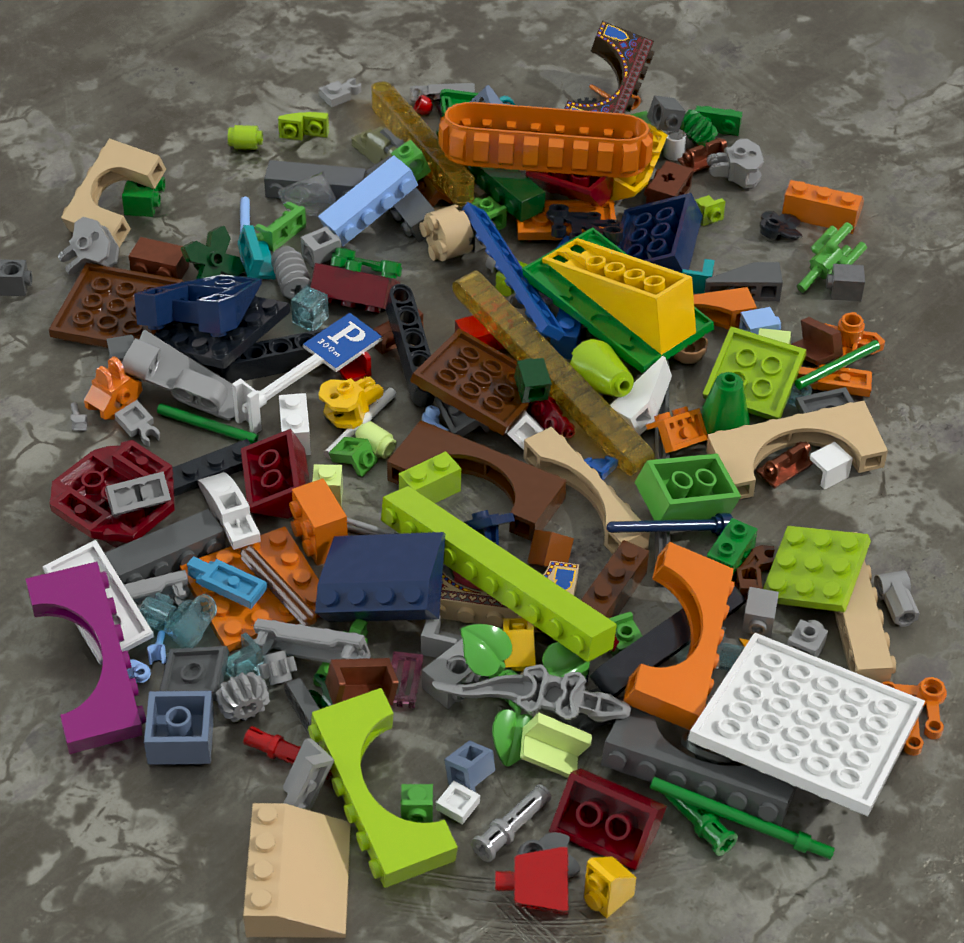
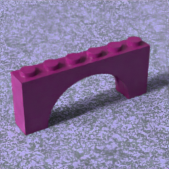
(111, 709)

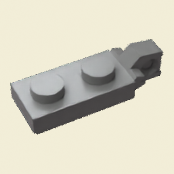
(434, 90)

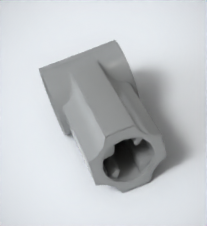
(896, 592)

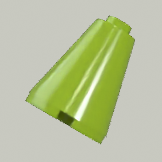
(602, 368)

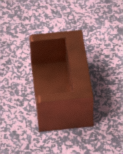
(359, 676)

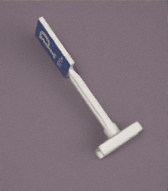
(333, 346)

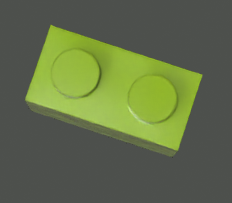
(433, 478)

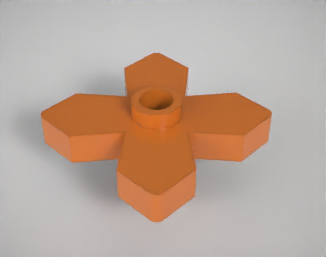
(853, 333)

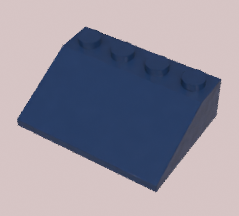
(662, 231)
(382, 578)

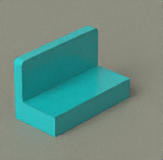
(255, 254)

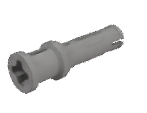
(502, 830)

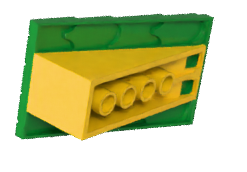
(620, 298)

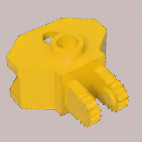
(349, 399)

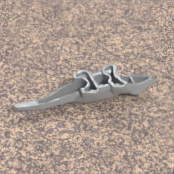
(549, 693)

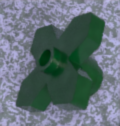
(212, 257)

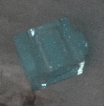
(309, 308)

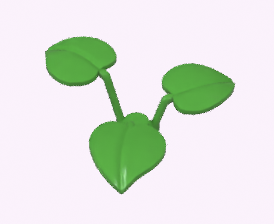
(484, 652)

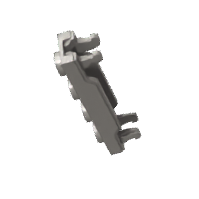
(171, 584)
(309, 642)

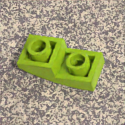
(297, 125)

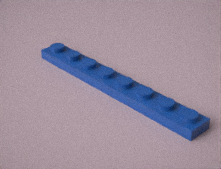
(509, 266)

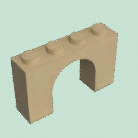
(114, 164)

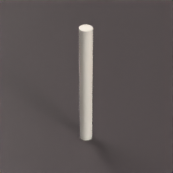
(374, 409)

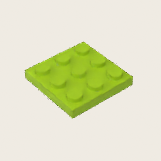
(765, 367)
(817, 567)

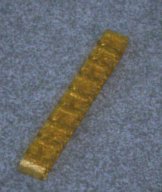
(407, 125)

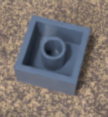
(179, 727)

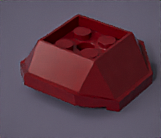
(81, 496)

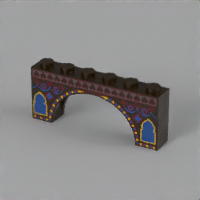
(627, 57)

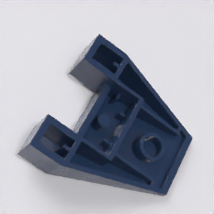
(212, 302)

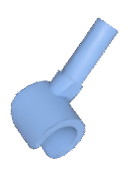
(157, 650)

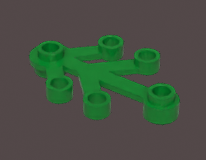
(346, 258)

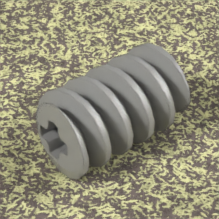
(290, 271)

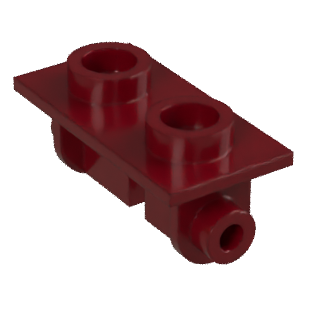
(550, 415)

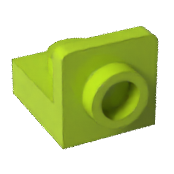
(711, 210)

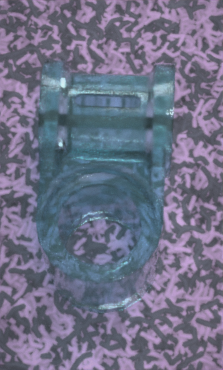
(191, 621)

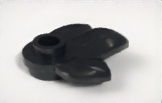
(774, 225)

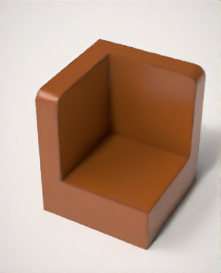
(549, 547)

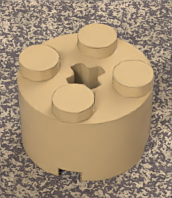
(447, 233)

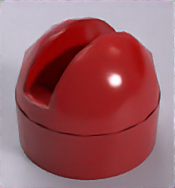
(423, 105)

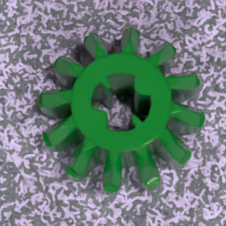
(698, 128)

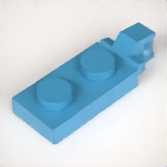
(227, 581)

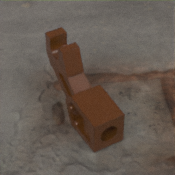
(750, 571)

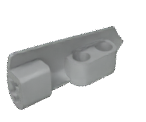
(185, 378)

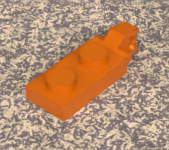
(856, 381)

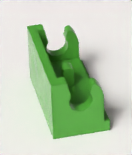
(284, 227)

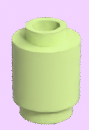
(380, 440)

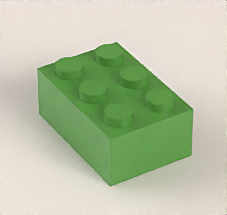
(687, 487)

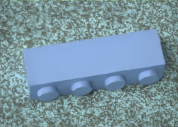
(369, 199)

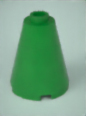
(725, 404)

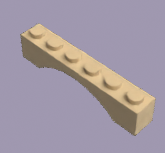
(554, 455)

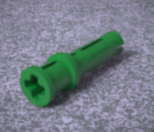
(707, 826)

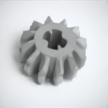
(242, 696)

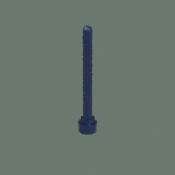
(715, 525)

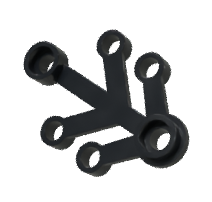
(582, 220)

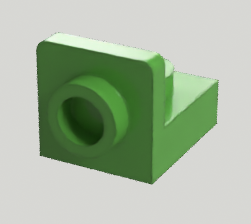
(355, 452)
(417, 802)

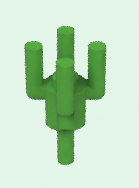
(829, 253)

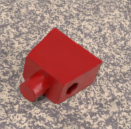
(538, 880)

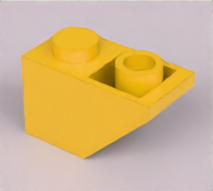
(607, 885)

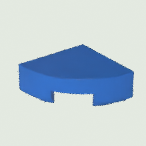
(603, 466)

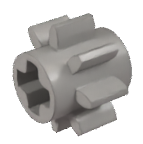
(277, 667)

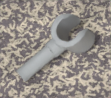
(79, 421)

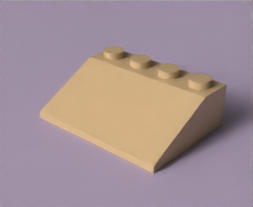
(296, 873)

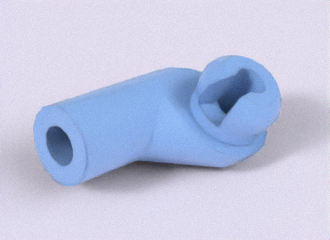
(431, 417)
(139, 671)

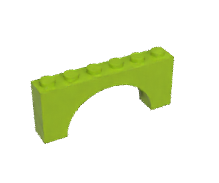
(395, 845)

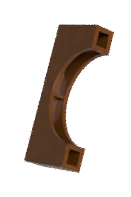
(531, 490)

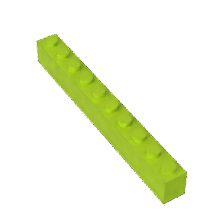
(504, 576)

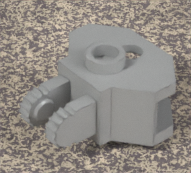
(737, 164)
(91, 244)

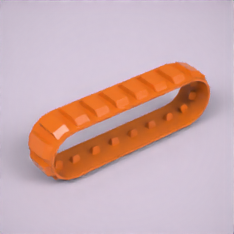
(545, 139)

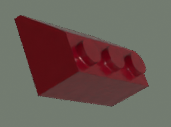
(585, 188)
(352, 287)
(272, 471)
(607, 818)

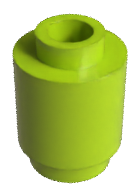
(245, 137)

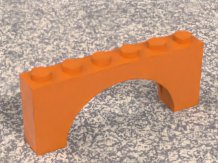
(703, 590)

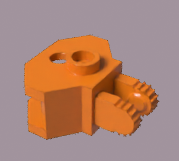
(112, 389)

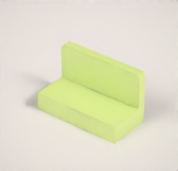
(553, 744)

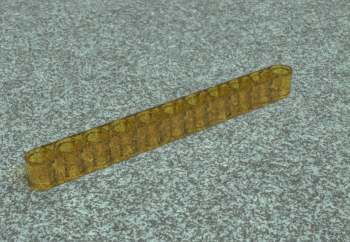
(567, 386)

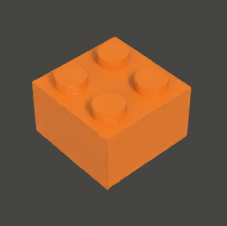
(317, 518)

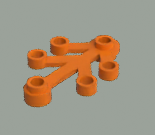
(932, 702)

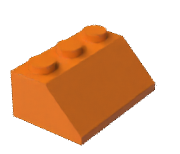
(822, 205)

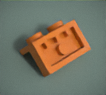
(680, 429)

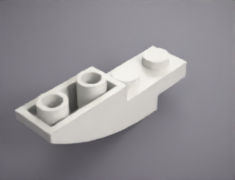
(230, 509)

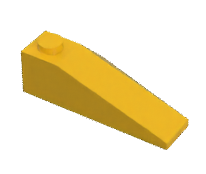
(630, 186)

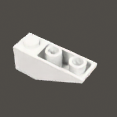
(645, 397)

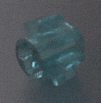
(158, 610)

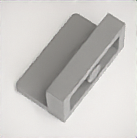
(307, 775)

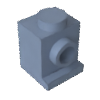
(469, 765)

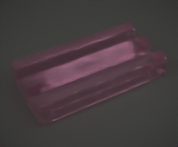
(401, 698)

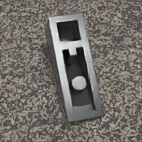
(761, 278)

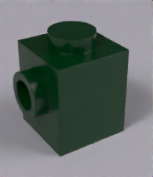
(532, 380)

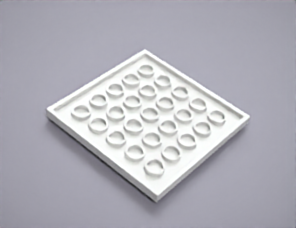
(808, 723)

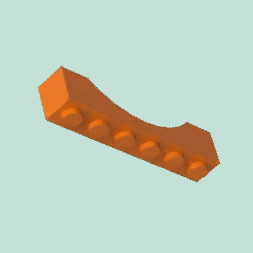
(725, 306)

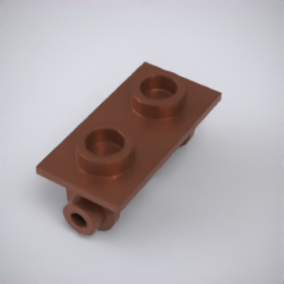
(696, 157)
(786, 465)

